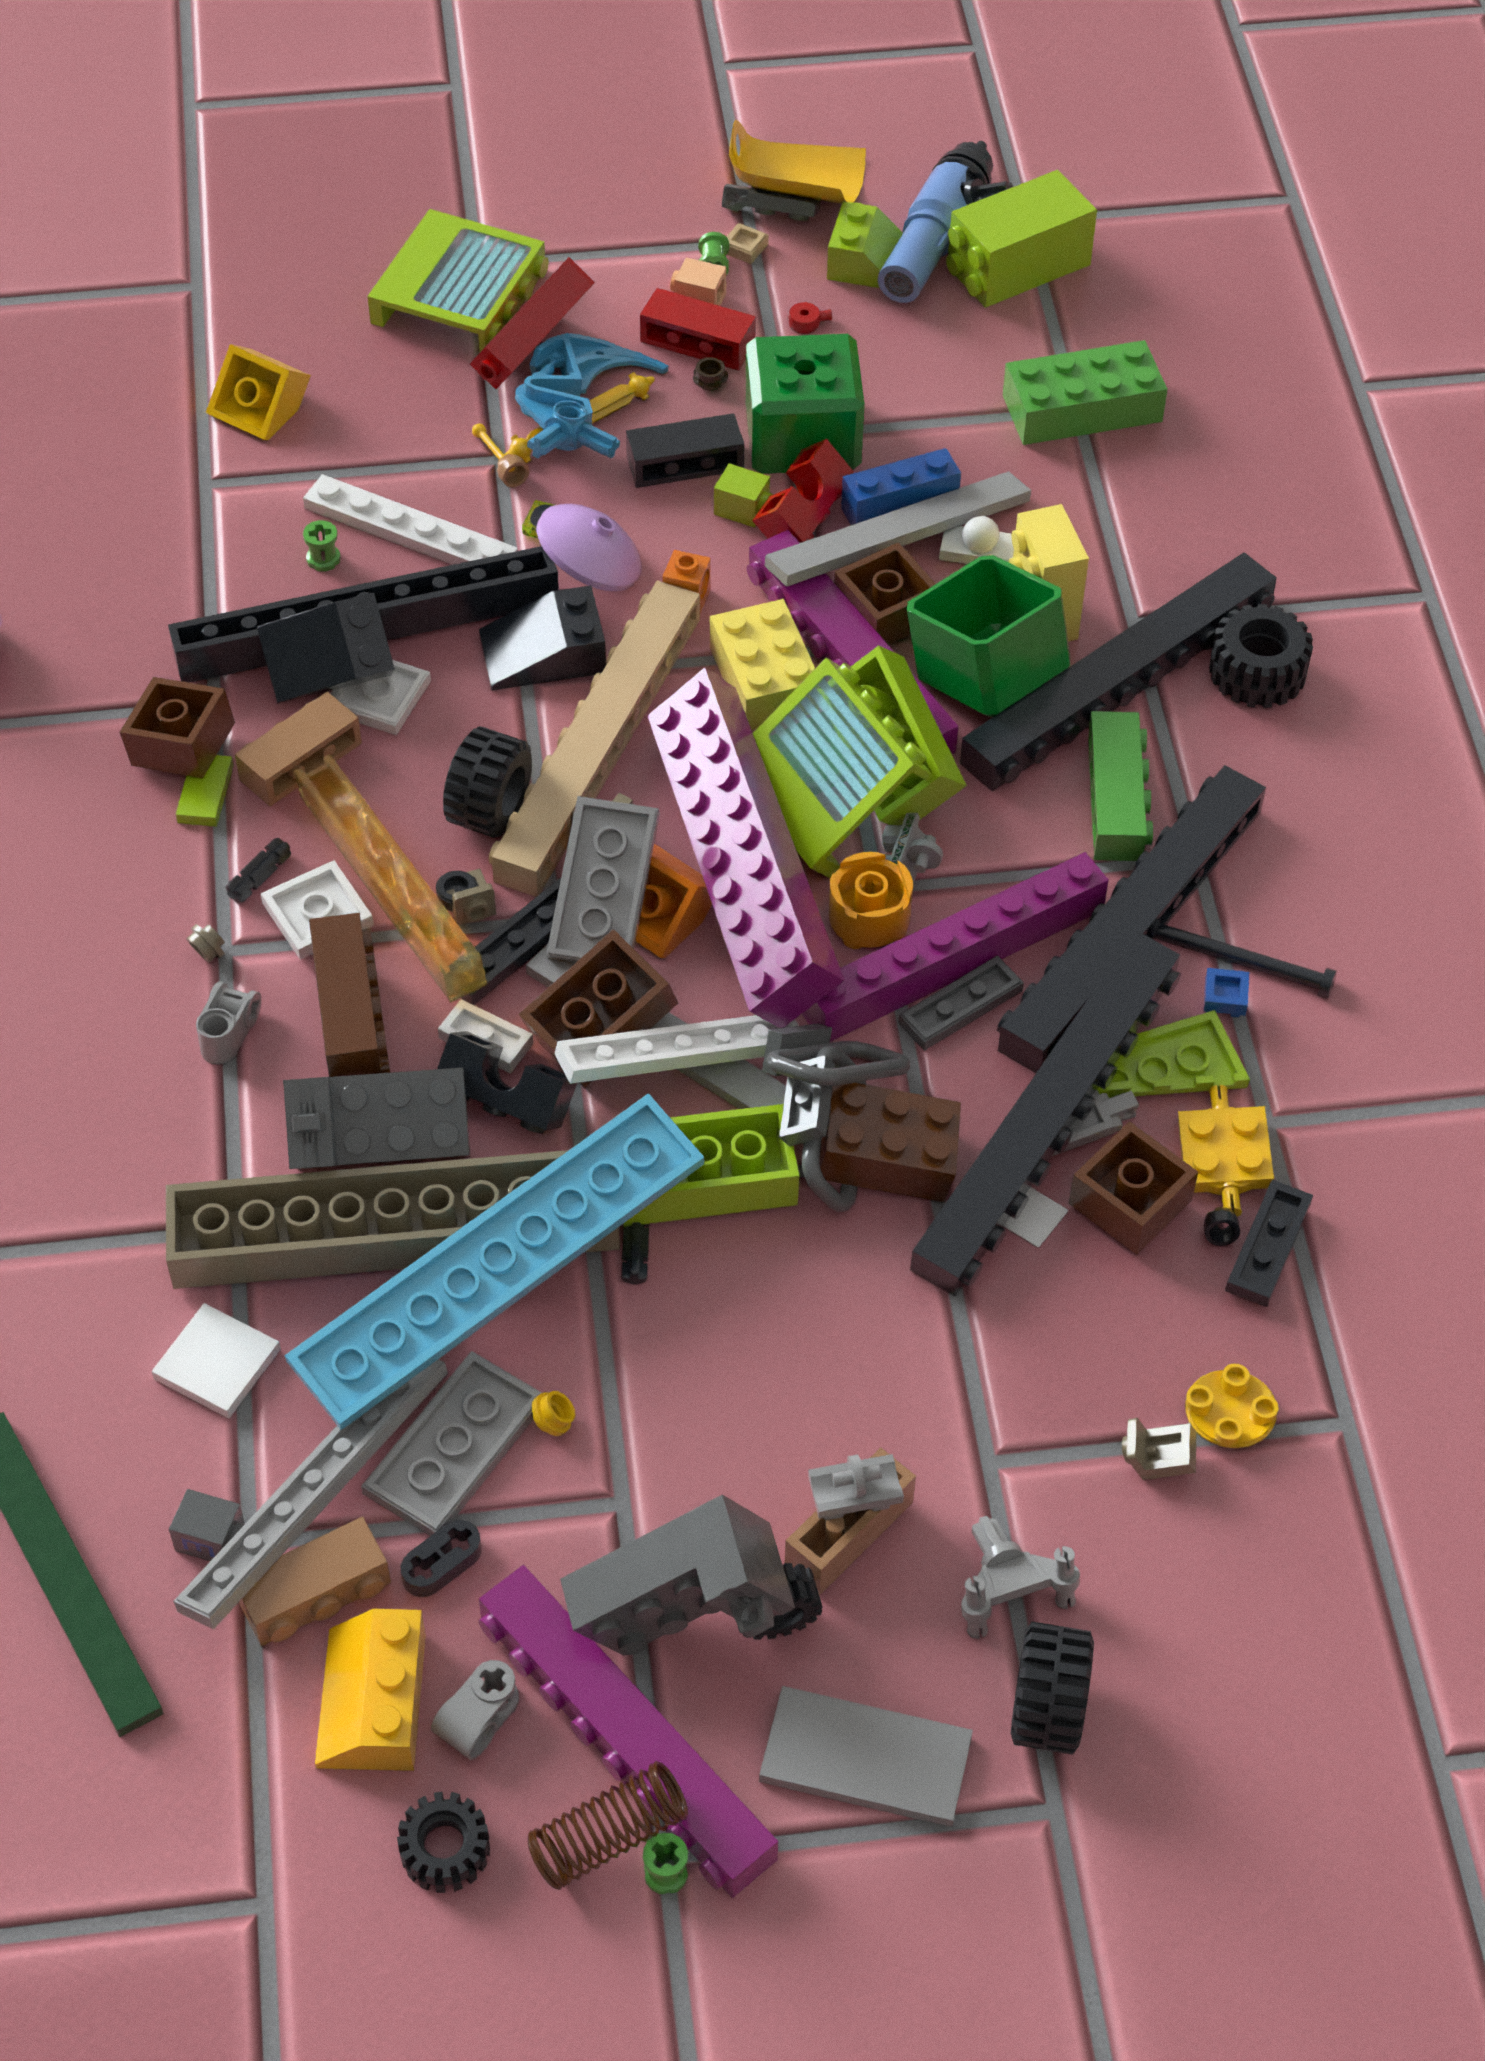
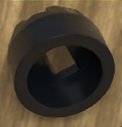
(1215, 1230)

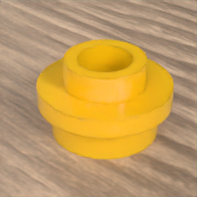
(553, 1412)

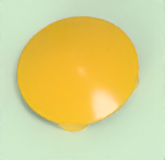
(1231, 1407)

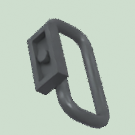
(797, 1044)
(806, 1122)

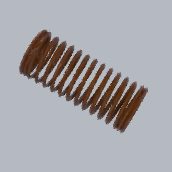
(676, 1810)

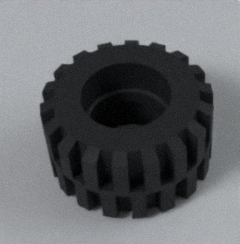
(1260, 656)
(487, 781)
(1052, 1688)

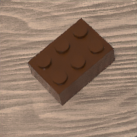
(600, 995)
(891, 1141)

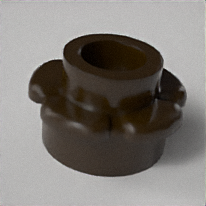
(710, 373)

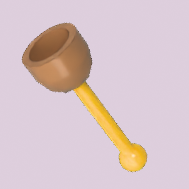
(511, 468)

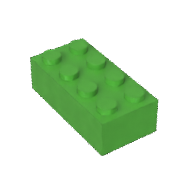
(1084, 392)

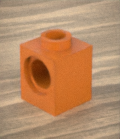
(690, 573)

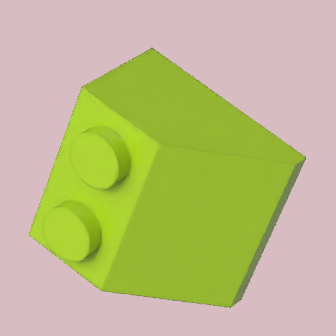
(860, 244)

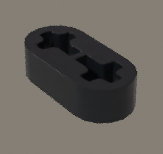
(442, 1560)

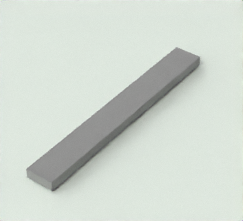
(901, 526)
(733, 1081)
(299, 1502)

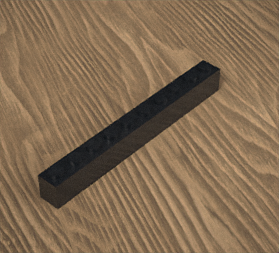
(406, 604)
(1112, 673)
(1138, 903)
(1044, 1114)

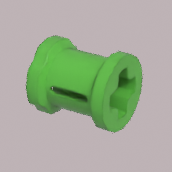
(714, 249)
(311, 538)
(663, 1849)

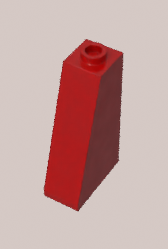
(532, 323)

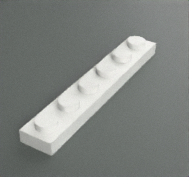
(400, 523)
(664, 1048)

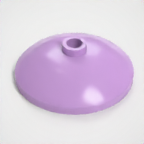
(589, 546)

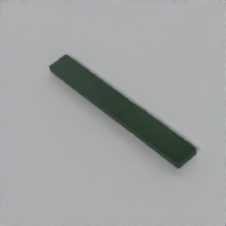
(72, 1591)

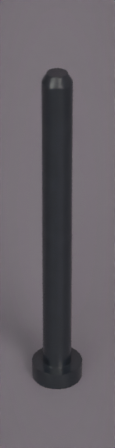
(1249, 959)

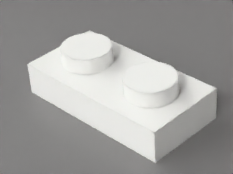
(490, 1027)

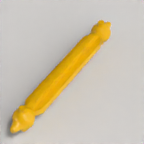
(601, 406)

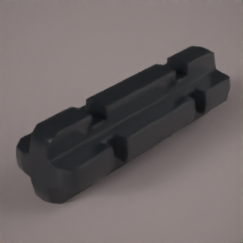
(258, 870)
(635, 1252)

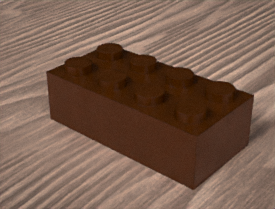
(347, 996)

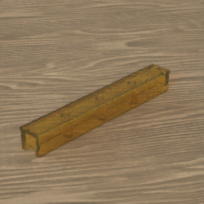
(392, 880)

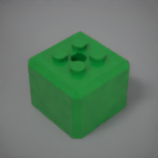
(803, 394)
(989, 634)

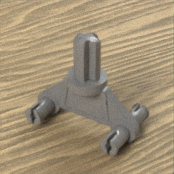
(1012, 1574)

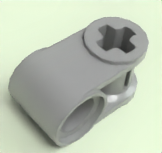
(226, 1022)
(472, 1715)

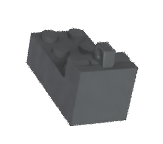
(376, 1117)
(682, 1570)

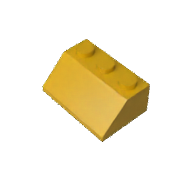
(372, 1692)

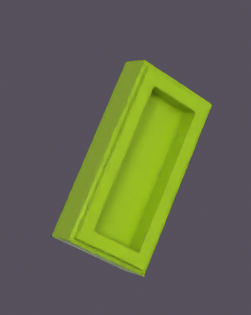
(204, 797)

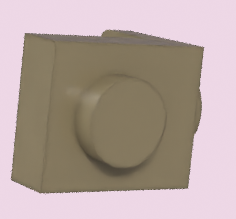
(473, 903)
(1160, 1450)

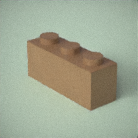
(297, 743)
(835, 1544)
(316, 1582)

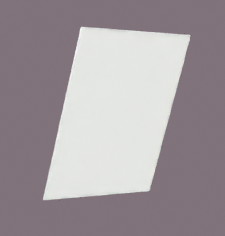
(1037, 1218)

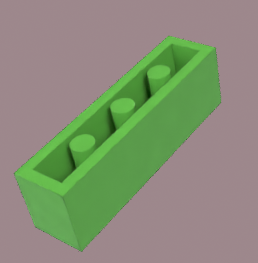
(1117, 786)

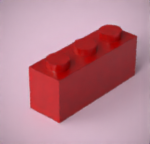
(696, 328)

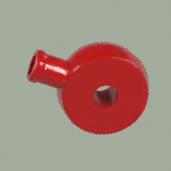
(806, 317)

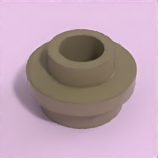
(206, 942)

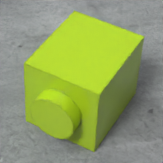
(740, 494)

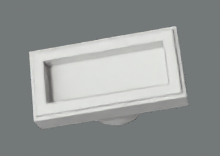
(975, 539)

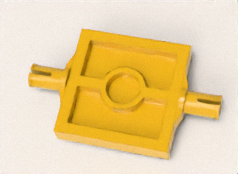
(1227, 1148)

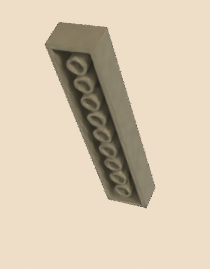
(333, 1218)

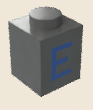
(204, 1524)

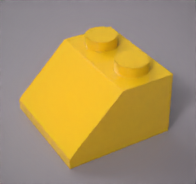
(256, 392)

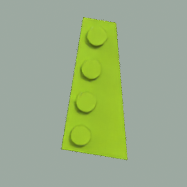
(1180, 1059)

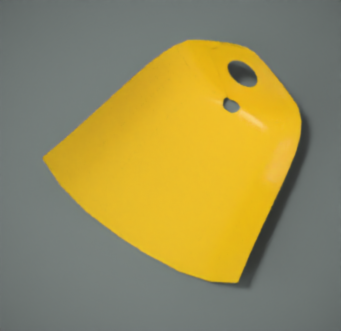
(798, 169)

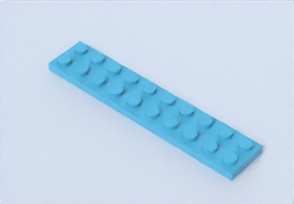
(493, 1261)

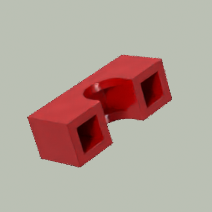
(818, 479)

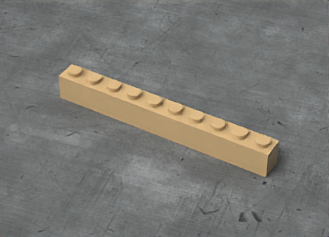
(595, 738)

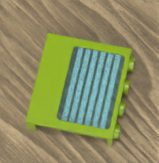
(460, 275)
(833, 760)

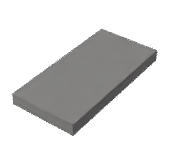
(602, 876)
(452, 1445)
(866, 1756)

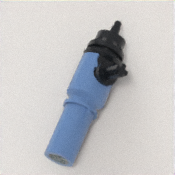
(955, 182)

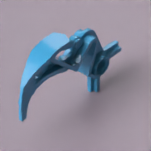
(556, 399)

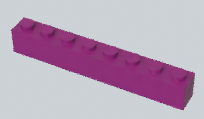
(830, 621)
(961, 944)
(625, 1728)

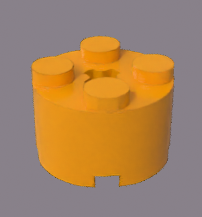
(870, 900)

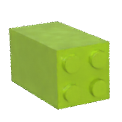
(1021, 238)

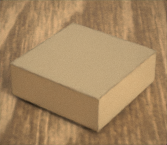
(746, 243)

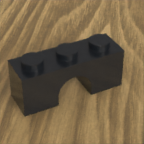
(537, 1099)

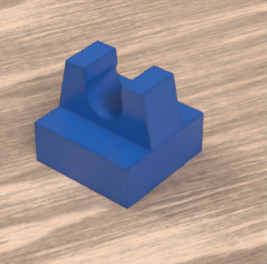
(1226, 991)

